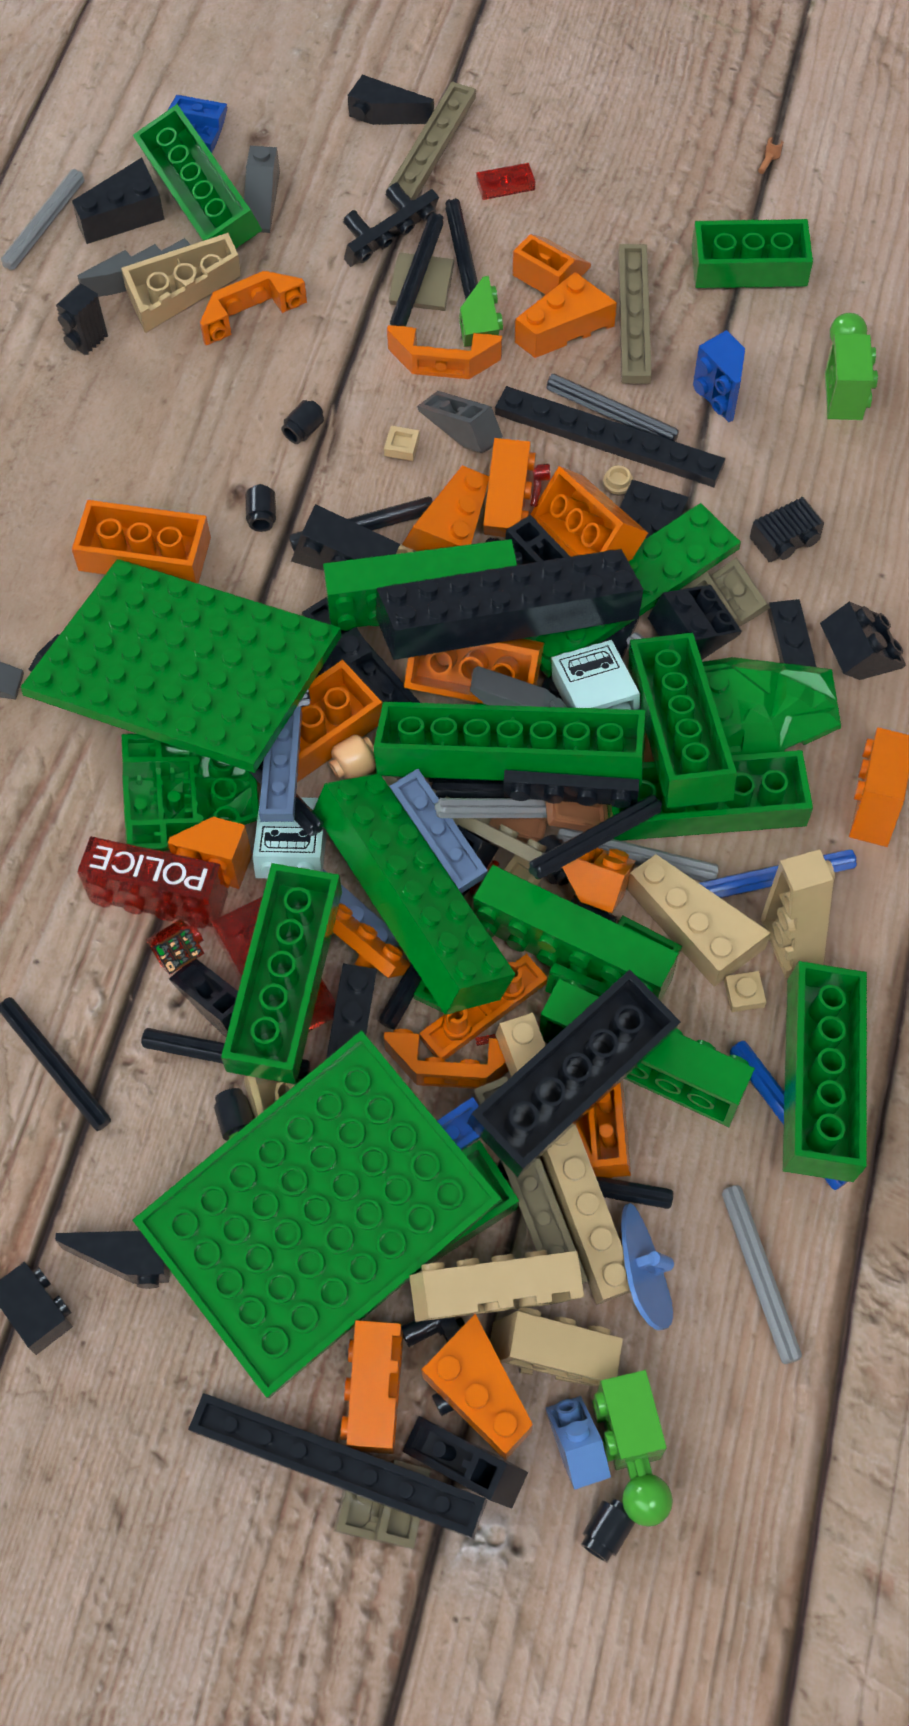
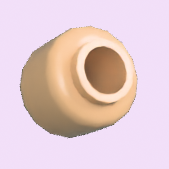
(353, 758)

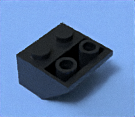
(696, 612)
(862, 642)

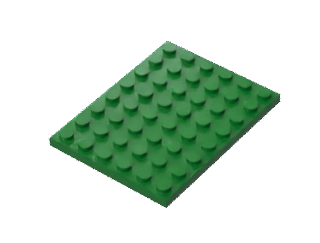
(183, 664)
(316, 1213)

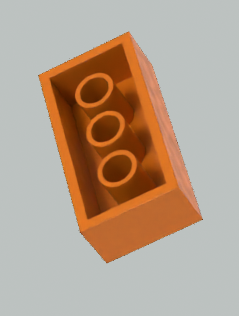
(143, 536)
(451, 671)
(338, 709)

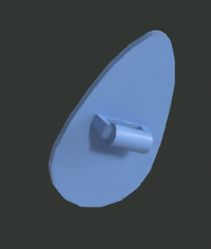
(646, 1271)

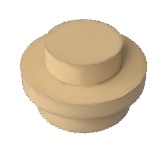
(617, 480)

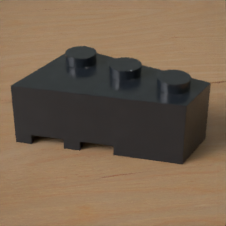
(119, 204)
(335, 539)

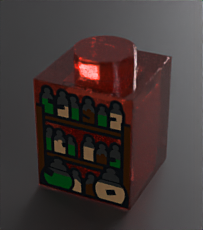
(176, 945)

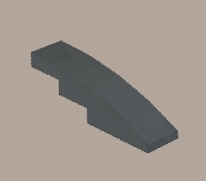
(108, 277)

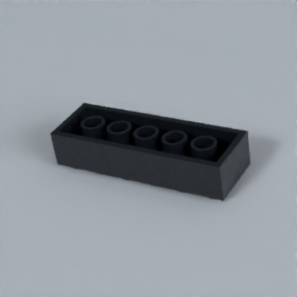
(573, 1073)

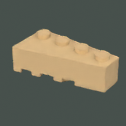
(707, 927)

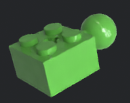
(850, 369)
(632, 1442)

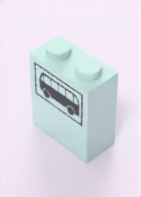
(595, 679)
(287, 845)

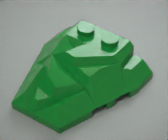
(772, 703)
(178, 789)

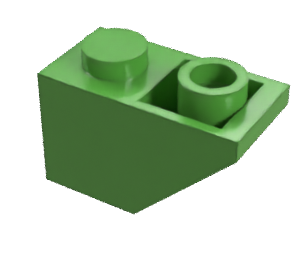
(479, 312)

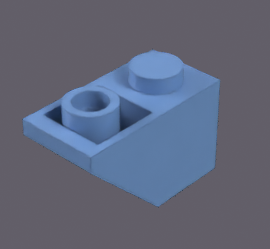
(578, 1442)

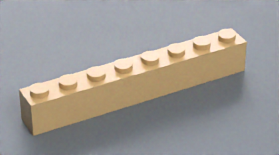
(573, 1180)

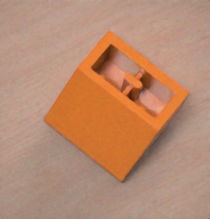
(545, 263)
(219, 843)
(600, 877)

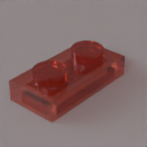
(505, 181)

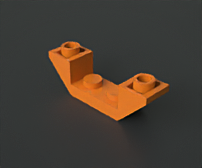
(285, 290)
(443, 362)
(435, 1071)

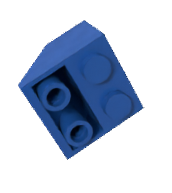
(720, 373)

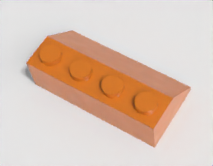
(585, 518)

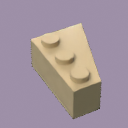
(556, 1347)

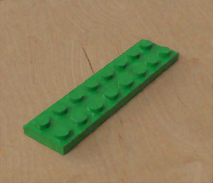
(662, 565)

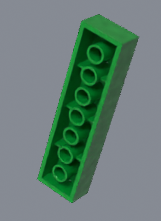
(489, 739)
(413, 894)

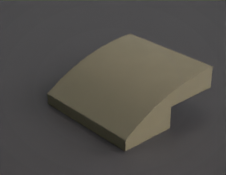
(434, 286)
(735, 591)
(375, 1521)

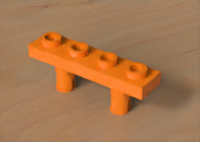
(370, 948)
(459, 1028)

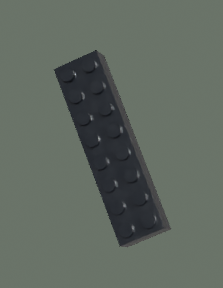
(507, 603)

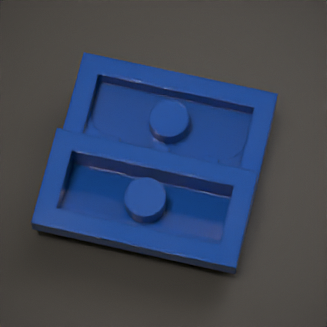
(205, 116)

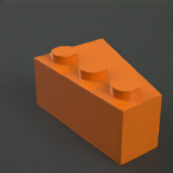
(564, 314)
(508, 485)
(452, 514)
(882, 787)
(606, 1135)
(373, 1387)
(479, 1389)

